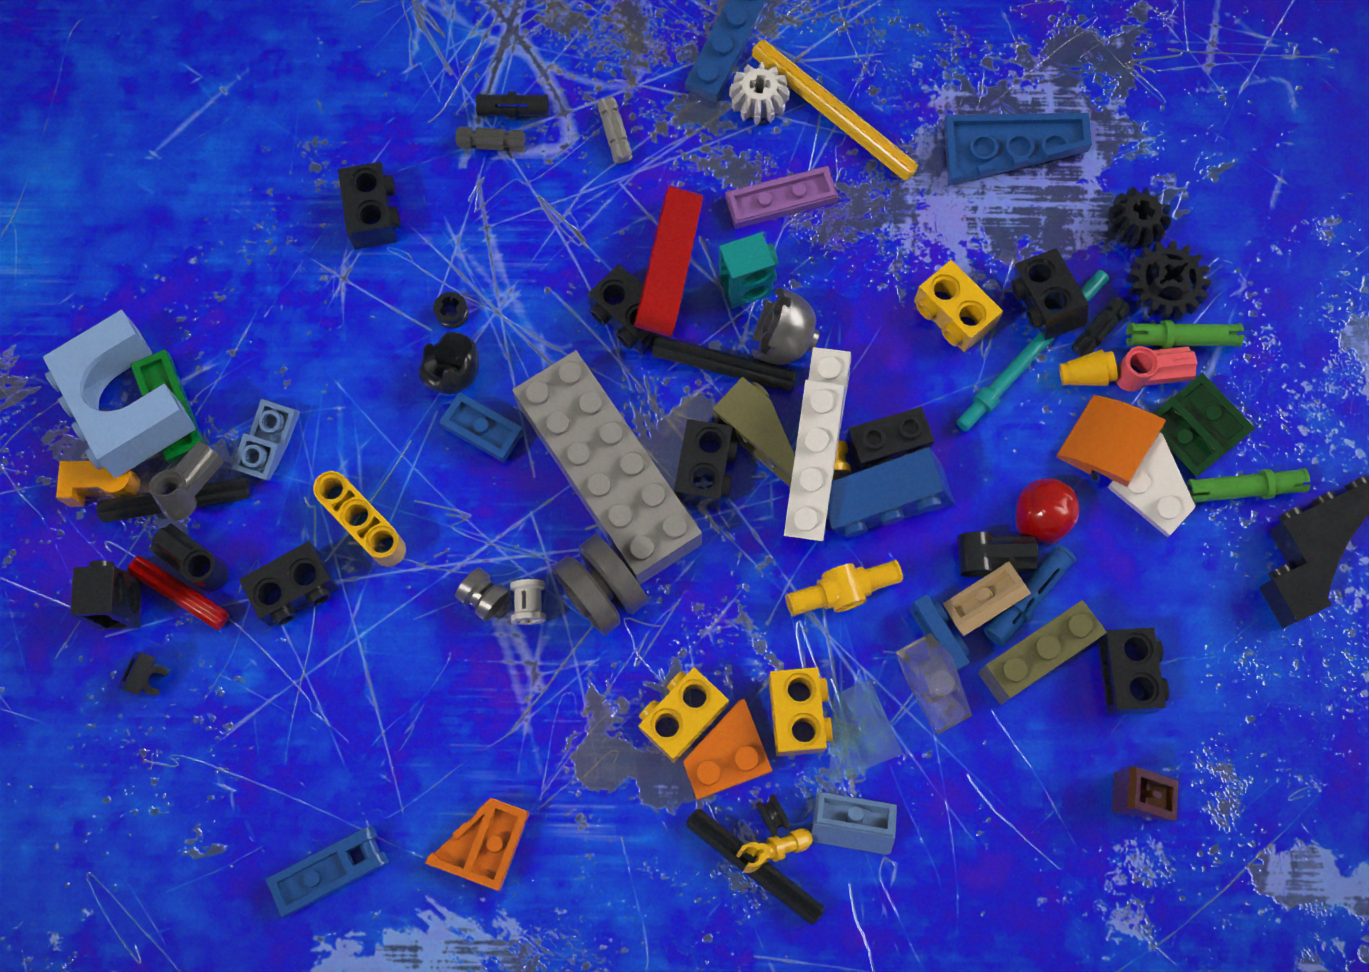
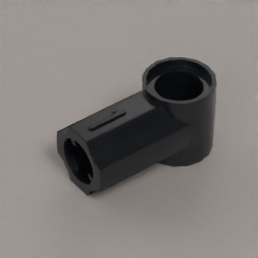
(983, 553)
(189, 557)

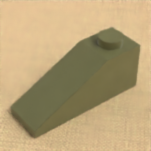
(756, 427)

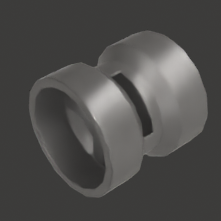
(482, 594)

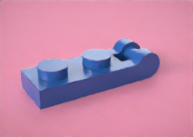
(326, 872)

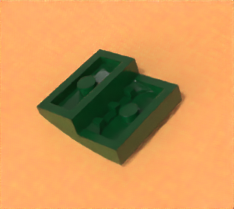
(1201, 424)

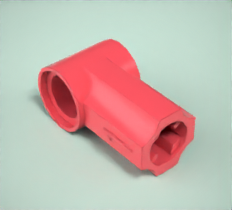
(1156, 367)

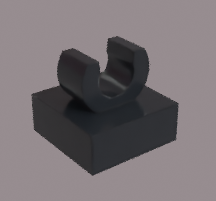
(138, 672)

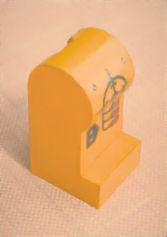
(84, 480)

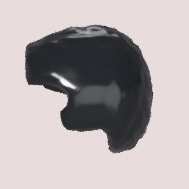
(449, 364)

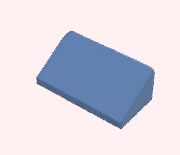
(854, 823)

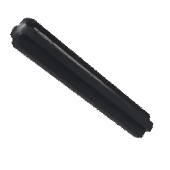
(723, 363)
(144, 504)
(766, 875)

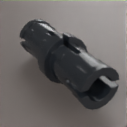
(488, 105)

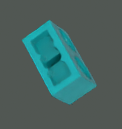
(747, 269)

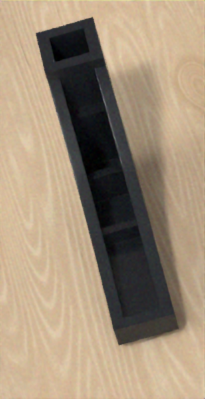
(1312, 548)

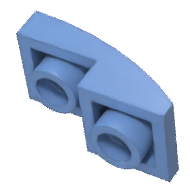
(267, 441)

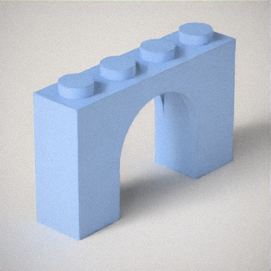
(120, 436)

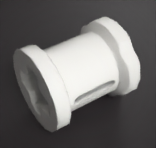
(527, 601)

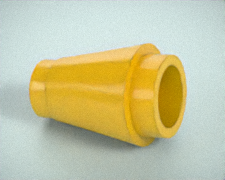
(1090, 370)

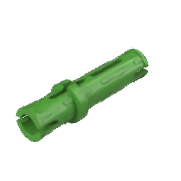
(1170, 334)
(1262, 484)

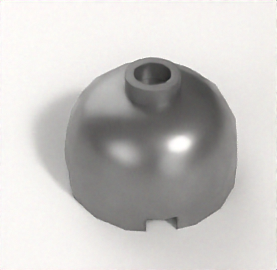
(785, 329)

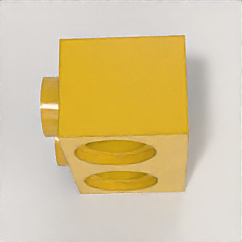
(965, 301)
(788, 712)
(691, 720)

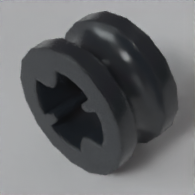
(451, 321)
(772, 815)

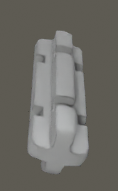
(614, 130)

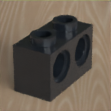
(364, 206)
(1055, 292)
(622, 315)
(888, 438)
(697, 463)
(286, 574)
(106, 596)
(1120, 671)

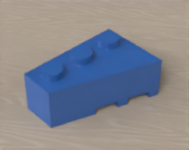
(888, 493)

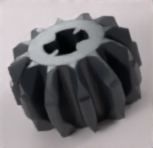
(1138, 218)

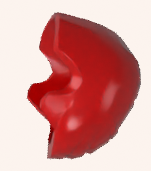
(1046, 511)

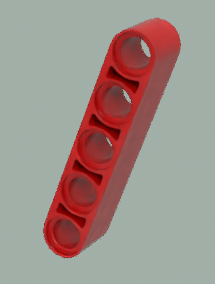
(669, 261)

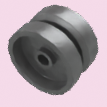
(604, 581)

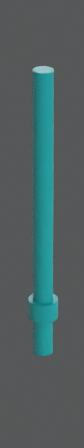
(989, 396)

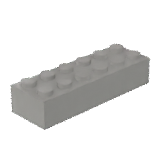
(607, 467)

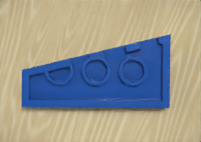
(1005, 142)

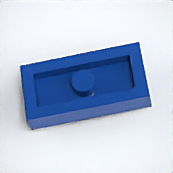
(481, 427)
(932, 620)

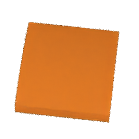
(1111, 439)

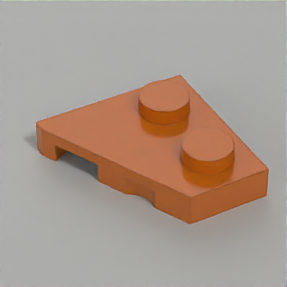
(727, 755)
(483, 845)

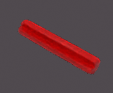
(178, 592)

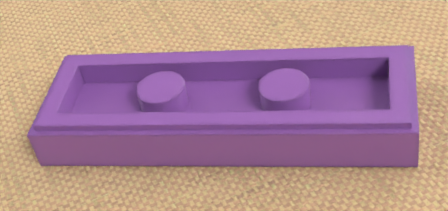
(781, 197)

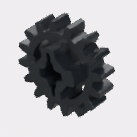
(1173, 295)

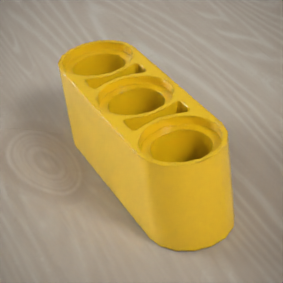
(348, 506)

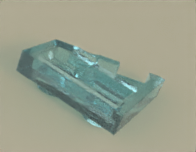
(859, 733)

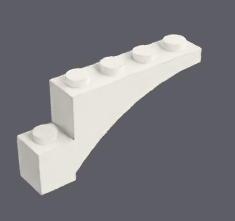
(817, 443)

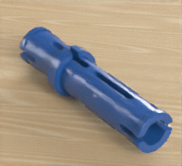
(1039, 585)

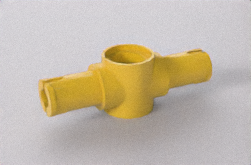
(844, 588)

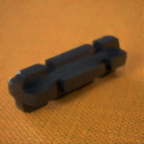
(1100, 327)

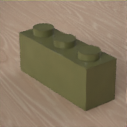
(1041, 652)

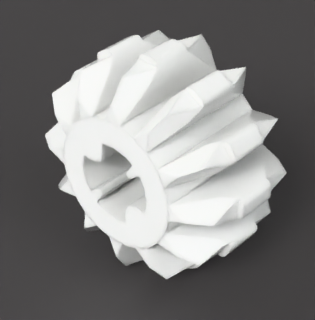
(759, 93)

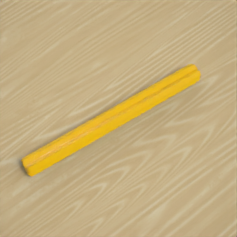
(836, 111)

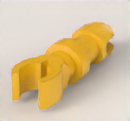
(776, 848)

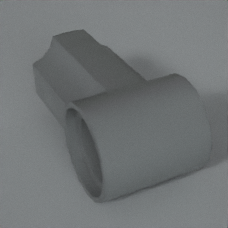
(176, 488)

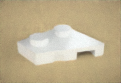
(1158, 490)

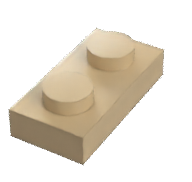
(986, 598)

